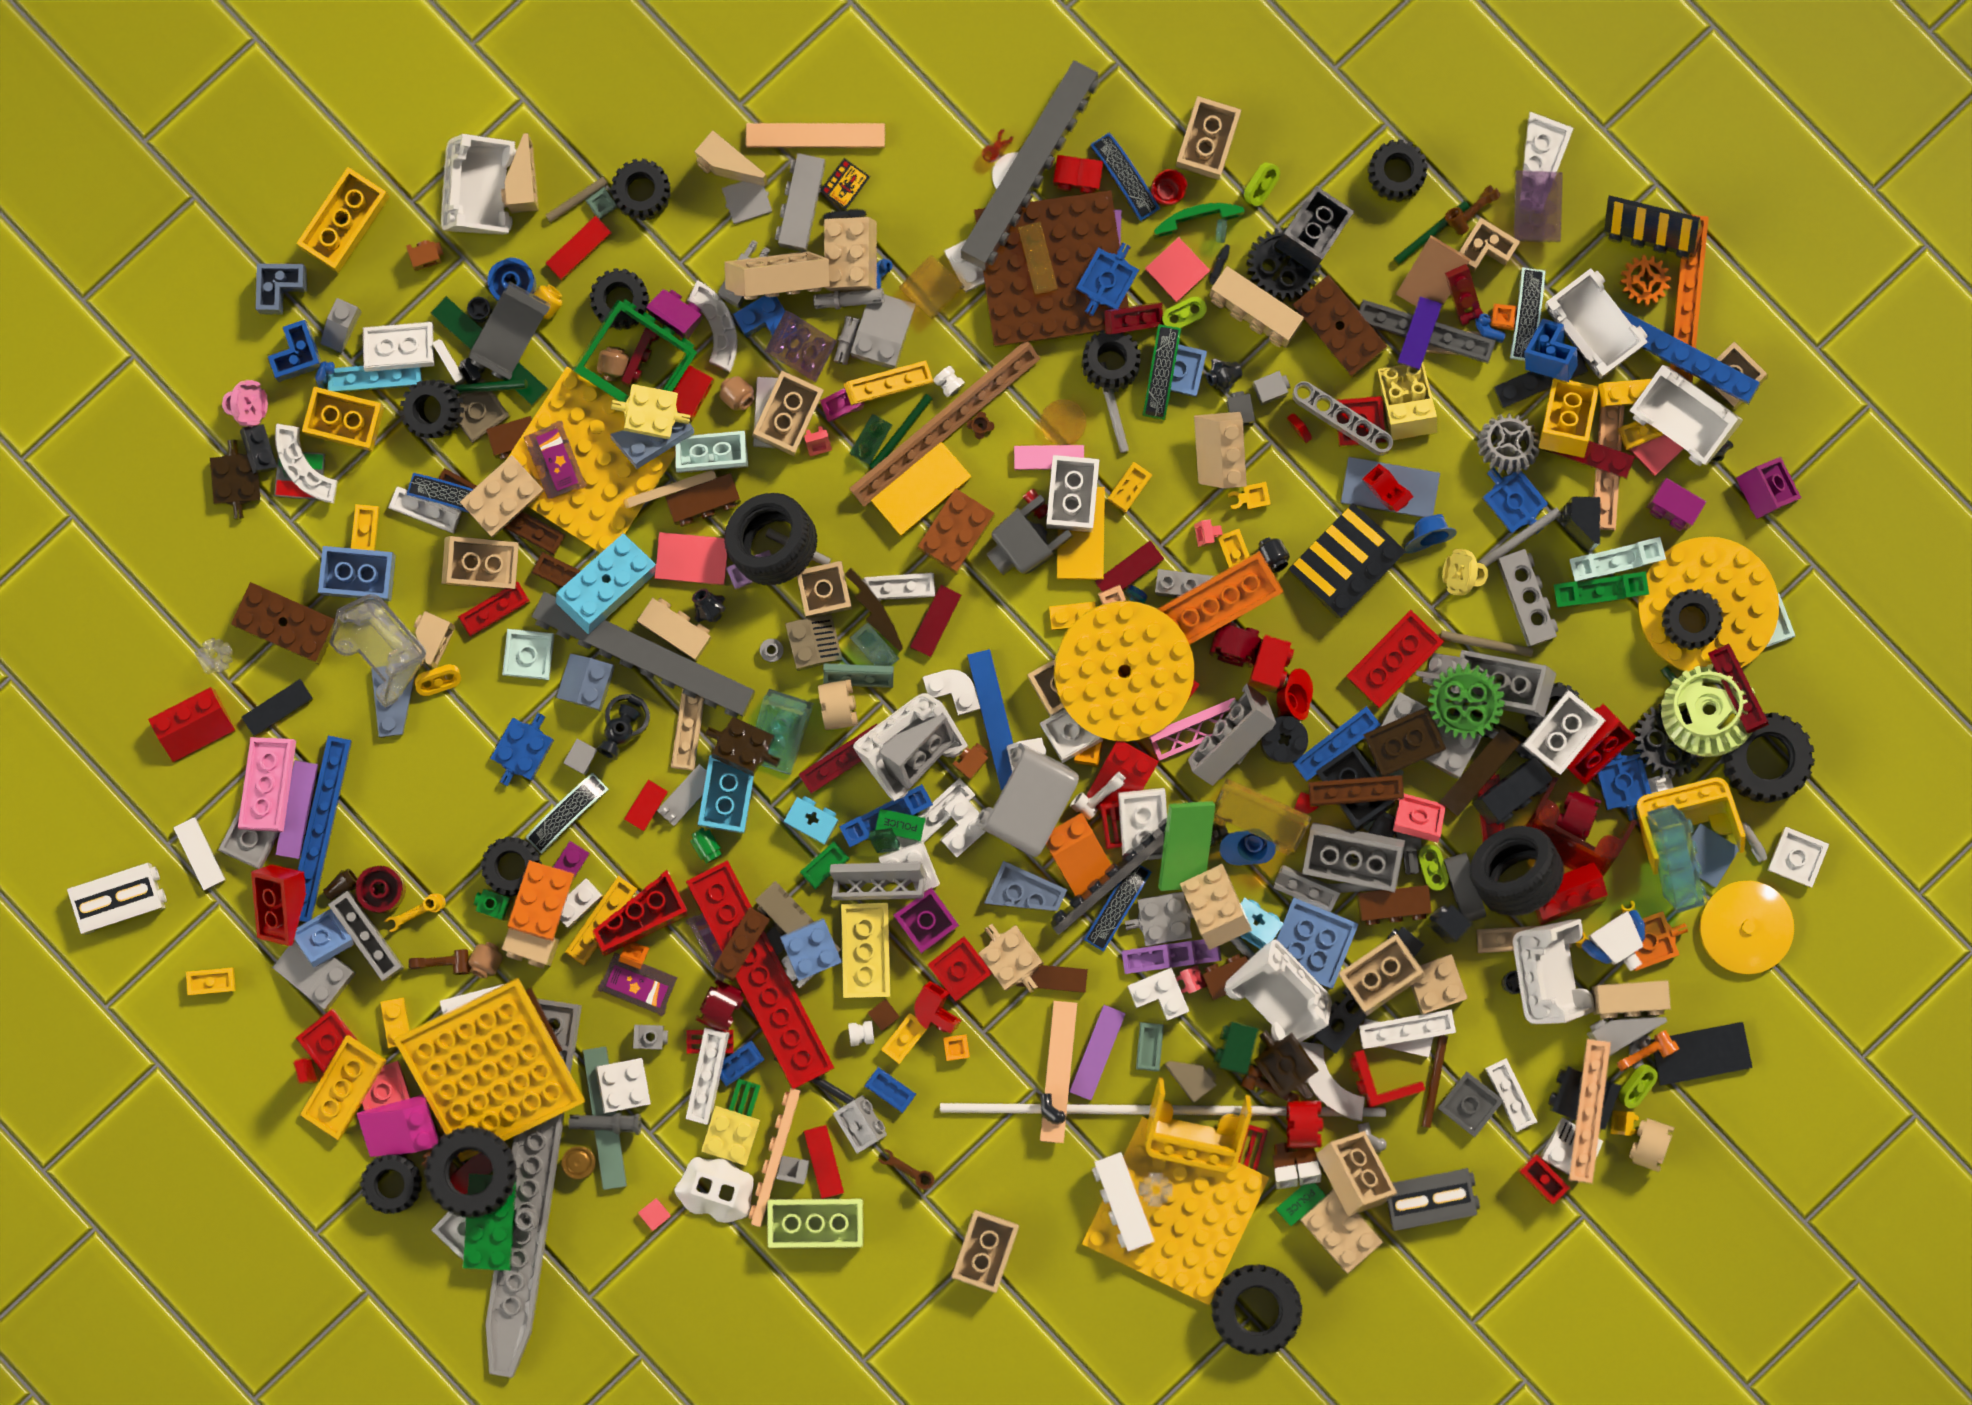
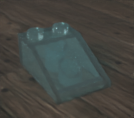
(787, 720)

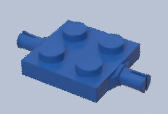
(1107, 279)
(1514, 500)
(522, 749)
(1624, 783)

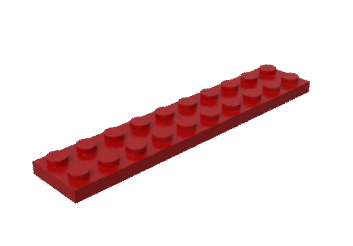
(762, 979)

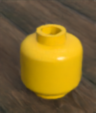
(551, 296)

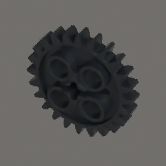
(1265, 253)
(1656, 754)

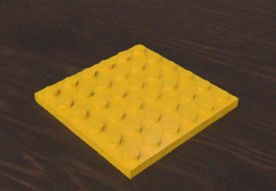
(597, 511)
(490, 1066)
(1192, 1230)

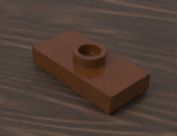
(554, 570)

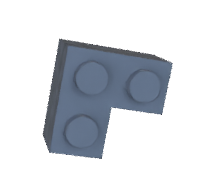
(275, 280)

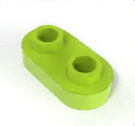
(1261, 184)
(1183, 312)
(1433, 867)
(1638, 1086)

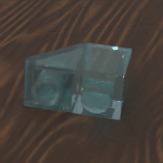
(874, 646)

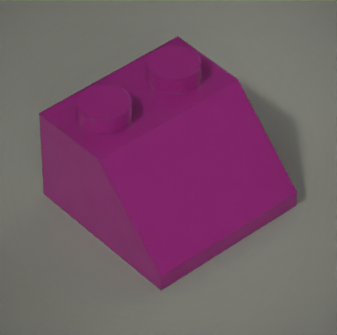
(674, 313)
(1768, 487)

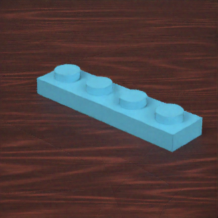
(356, 378)

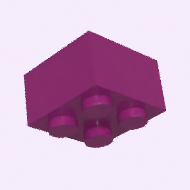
(1675, 505)
(926, 920)

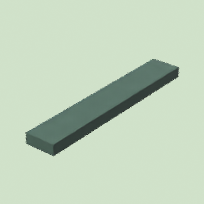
(607, 1142)

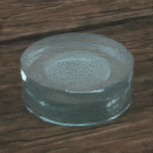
(1221, 231)

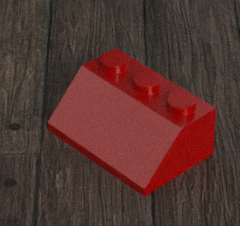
(192, 724)
(1578, 891)

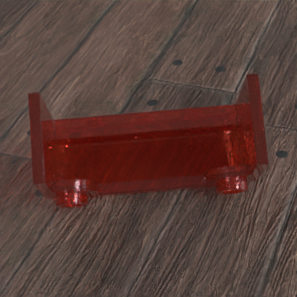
(1571, 848)

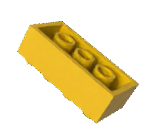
(350, 199)

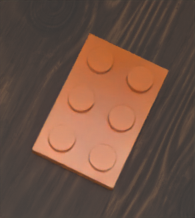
(540, 900)

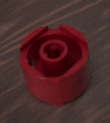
(1236, 645)
(1579, 814)
(367, 890)
(719, 1005)

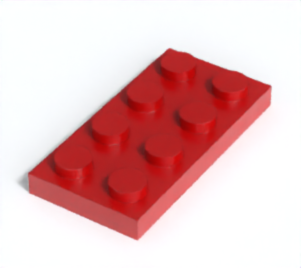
(1394, 659)

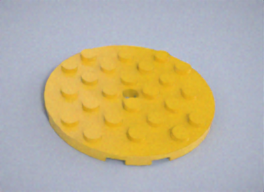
(1732, 577)
(1119, 636)

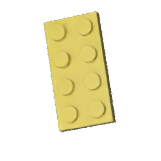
(865, 950)

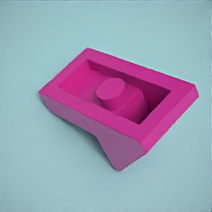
(838, 405)

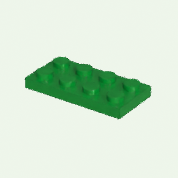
(489, 1237)

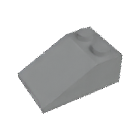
(883, 332)
(916, 749)
(321, 983)
(1622, 1031)

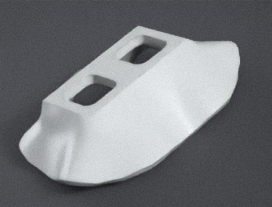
(720, 1172)

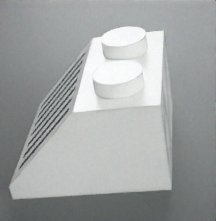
(1560, 1146)

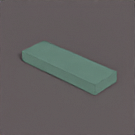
(860, 674)

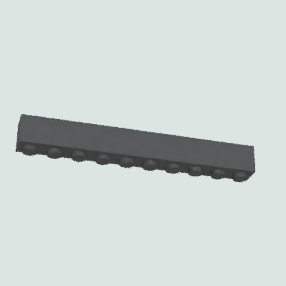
(1029, 165)
(649, 657)

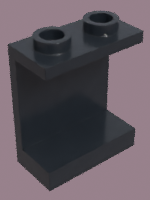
(1566, 1098)

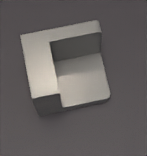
(580, 756)
(793, 1169)

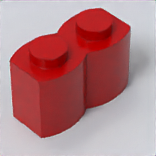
(1078, 173)

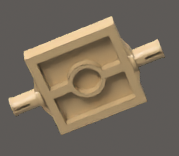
(1011, 958)

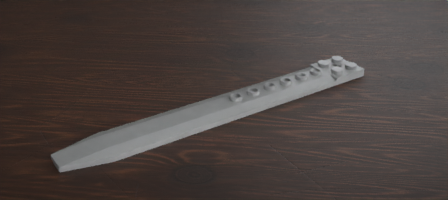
(536, 1157)

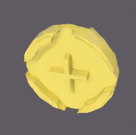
(1461, 572)

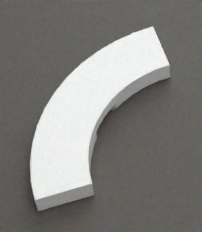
(721, 323)
(298, 468)
(1328, 1090)

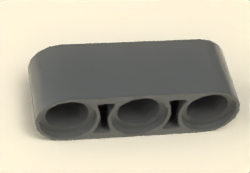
(1464, 892)

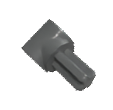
(1411, 846)

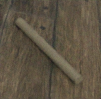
(1485, 643)

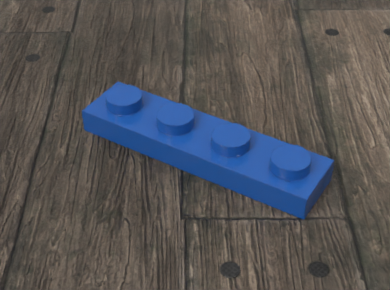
(1336, 743)

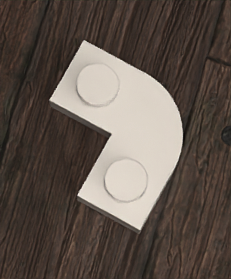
(958, 684)

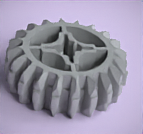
(1507, 455)

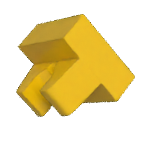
(1623, 1122)

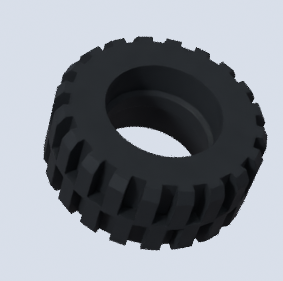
(1790, 781)
(438, 1172)
(1224, 1309)

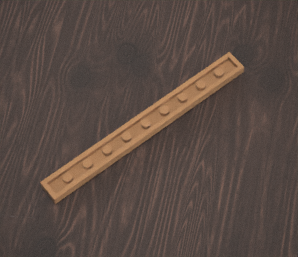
(945, 423)

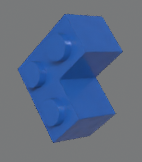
(760, 314)
(1549, 354)
(301, 356)

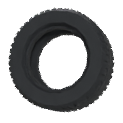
(754, 516)
(1528, 891)

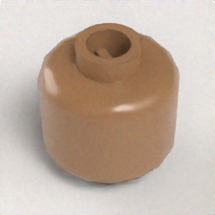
(612, 363)
(736, 393)
(485, 960)

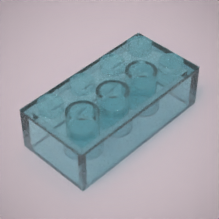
(1677, 860)

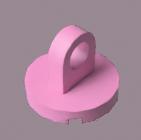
(246, 403)

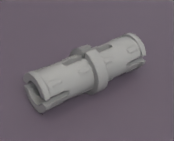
(846, 340)

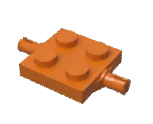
(1658, 941)

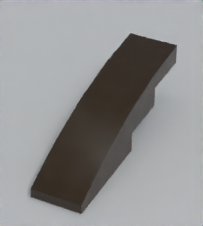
(879, 617)
(1480, 772)

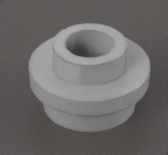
(771, 657)
(520, 1219)

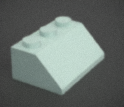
(712, 452)

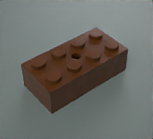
(1354, 344)
(305, 633)

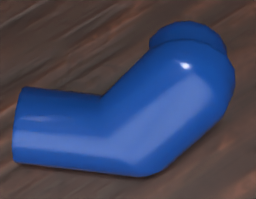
(883, 268)
(1485, 329)
(321, 376)

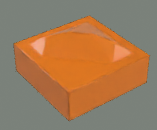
(1504, 317)
(634, 955)

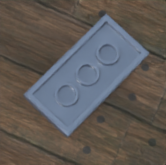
(1419, 482)

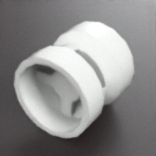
(949, 381)
(861, 1033)

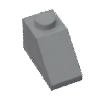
(340, 325)

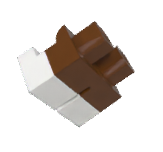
(1285, 1168)

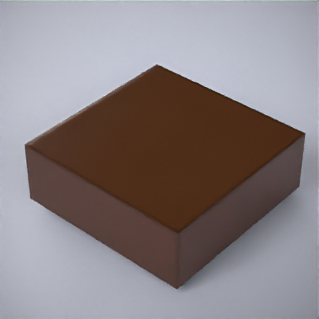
(883, 1014)

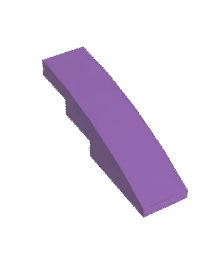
(298, 809)
(1169, 956)

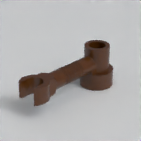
(1459, 220)
(459, 962)
(1253, 1080)
(910, 1171)

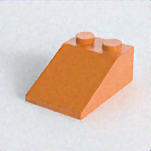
(1077, 853)

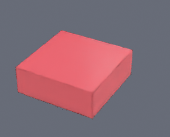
(654, 1214)

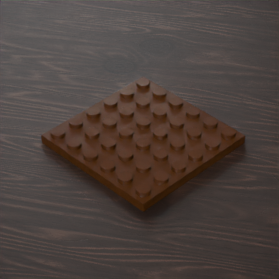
(1073, 233)

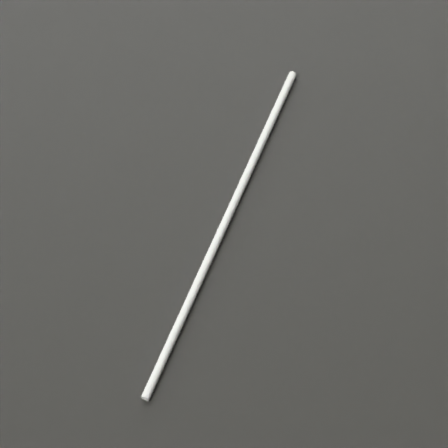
(1138, 1109)

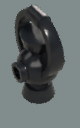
(619, 730)

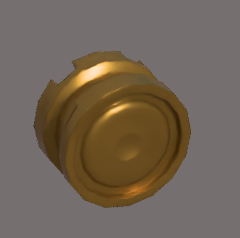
(578, 1162)

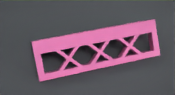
(1185, 724)

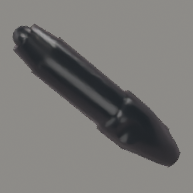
(850, 213)
(1219, 264)

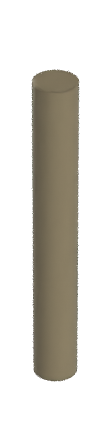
(575, 200)

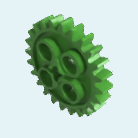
(1466, 680)

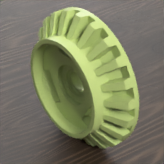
(1703, 735)

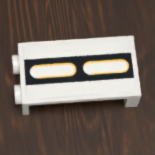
(117, 897)

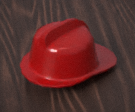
(1296, 695)

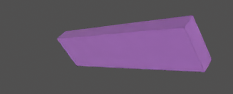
(1097, 1052)

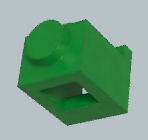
(498, 910)

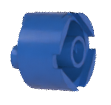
(506, 271)

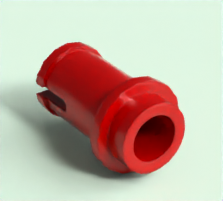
(1042, 510)

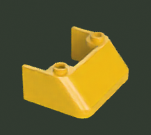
(1700, 803)
(1195, 1143)

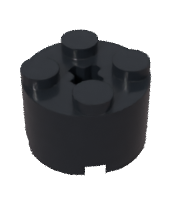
(1296, 746)

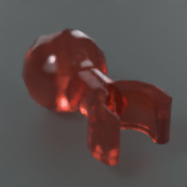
(992, 151)

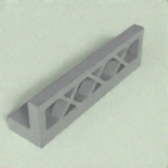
(883, 873)

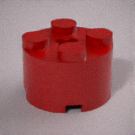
(1304, 1124)

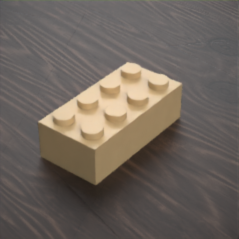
(777, 274)
(1256, 307)

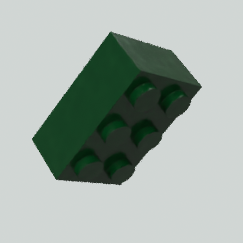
(1236, 1047)

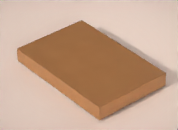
(1428, 273)

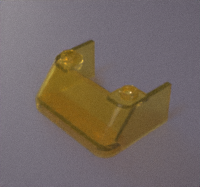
(1260, 816)

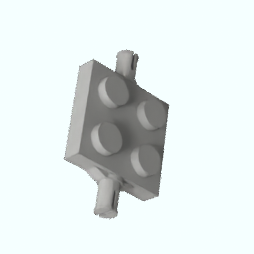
(1163, 918)

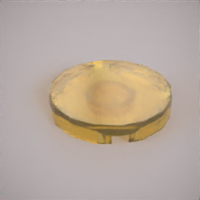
(1063, 422)

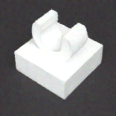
(1660, 783)

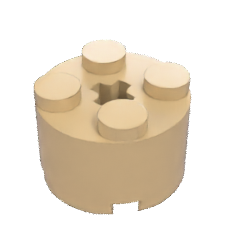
(837, 705)
(1652, 1144)

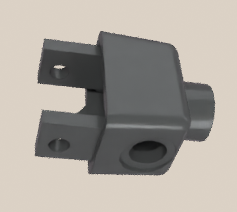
(1023, 542)

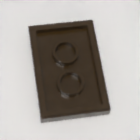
(1404, 742)

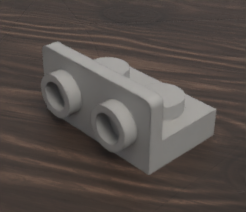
(1438, 664)
(860, 1123)

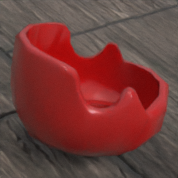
(1168, 187)

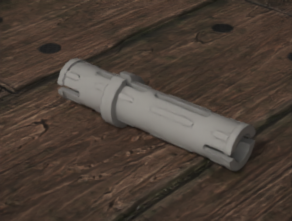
(841, 299)

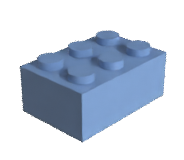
(356, 573)

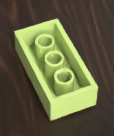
(815, 1223)

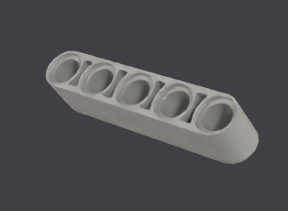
(1336, 408)

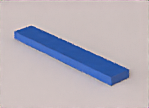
(992, 712)

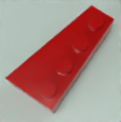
(641, 916)

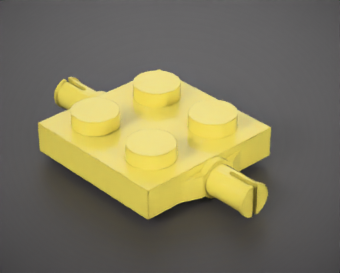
(650, 411)

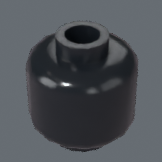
(1274, 553)

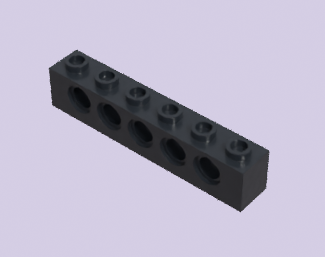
(1335, 1040)

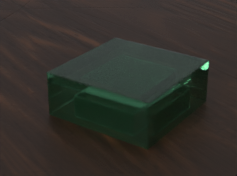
(884, 840)

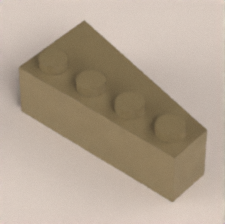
(783, 910)

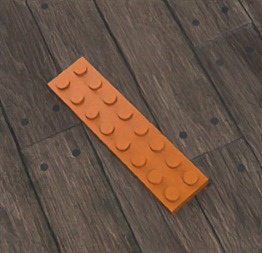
(1221, 599)

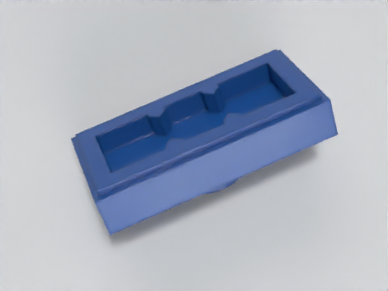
(740, 1063)
(890, 1090)

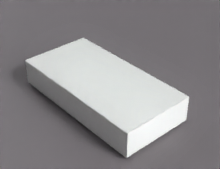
(448, 361)

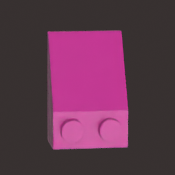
(398, 1127)

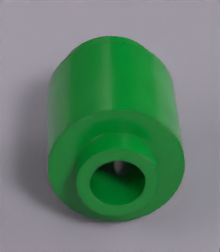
(705, 845)

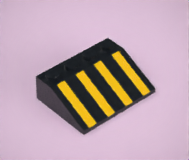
(1652, 227)
(1346, 560)

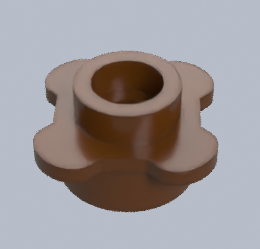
(980, 418)

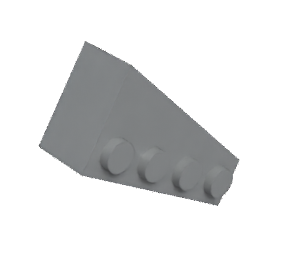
(1233, 736)

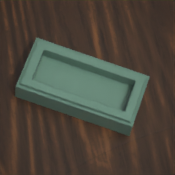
(1149, 1046)

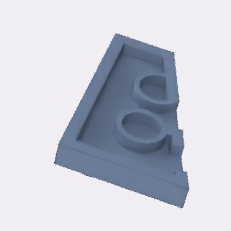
(644, 448)
(393, 718)
(1024, 890)

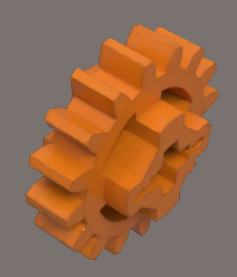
(1644, 270)

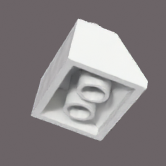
(1563, 732)

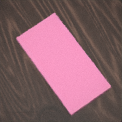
(267, 784)

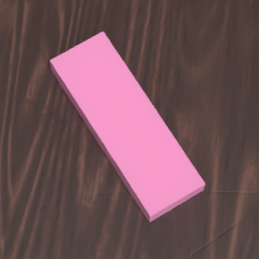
(1041, 456)

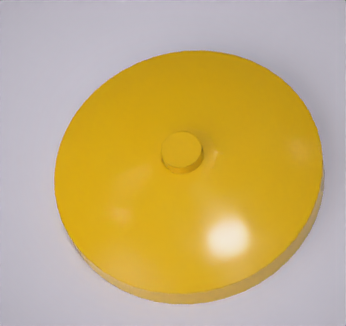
(1746, 927)

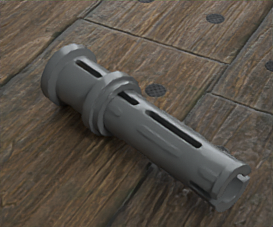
(611, 1123)

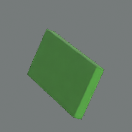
(1186, 843)

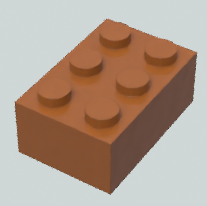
(956, 531)

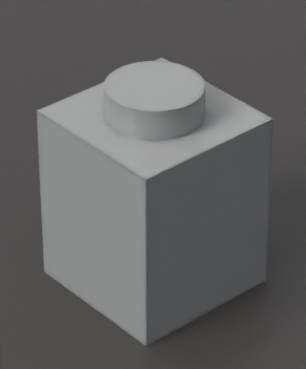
(1271, 387)

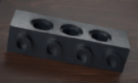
(1448, 923)

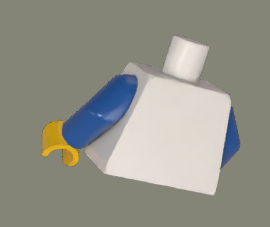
(1617, 939)

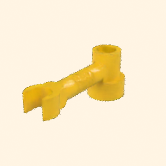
(439, 904)

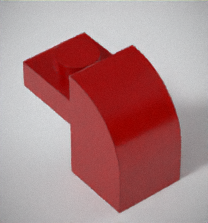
(1387, 488)
(930, 1011)

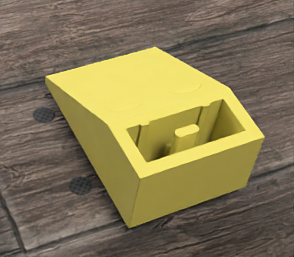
(1407, 401)

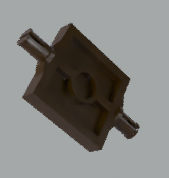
(234, 480)
(743, 746)
(1286, 1065)

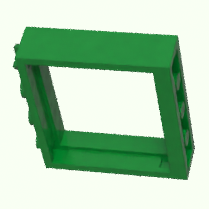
(647, 321)

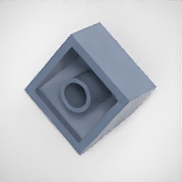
(585, 682)

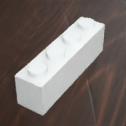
(1124, 1202)

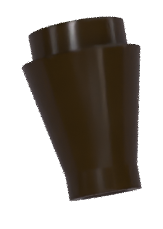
(340, 884)

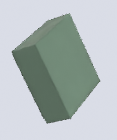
(601, 203)

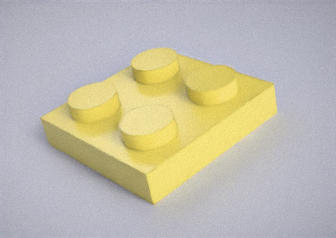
(730, 1135)

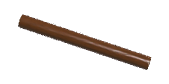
(1434, 1081)

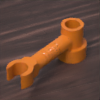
(1662, 1044)

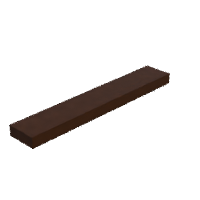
(523, 524)

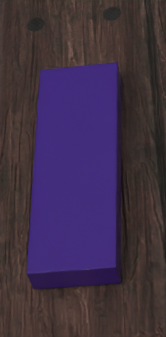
(1419, 333)

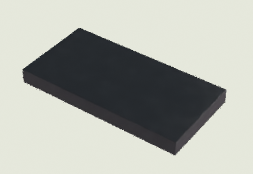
(1704, 1054)

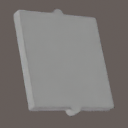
(746, 201)

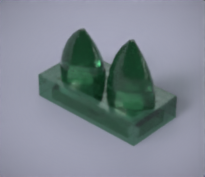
(871, 439)

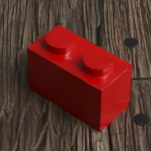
(692, 391)
(1543, 1178)

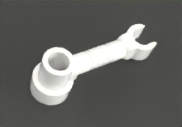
(1087, 806)

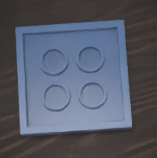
(1317, 940)

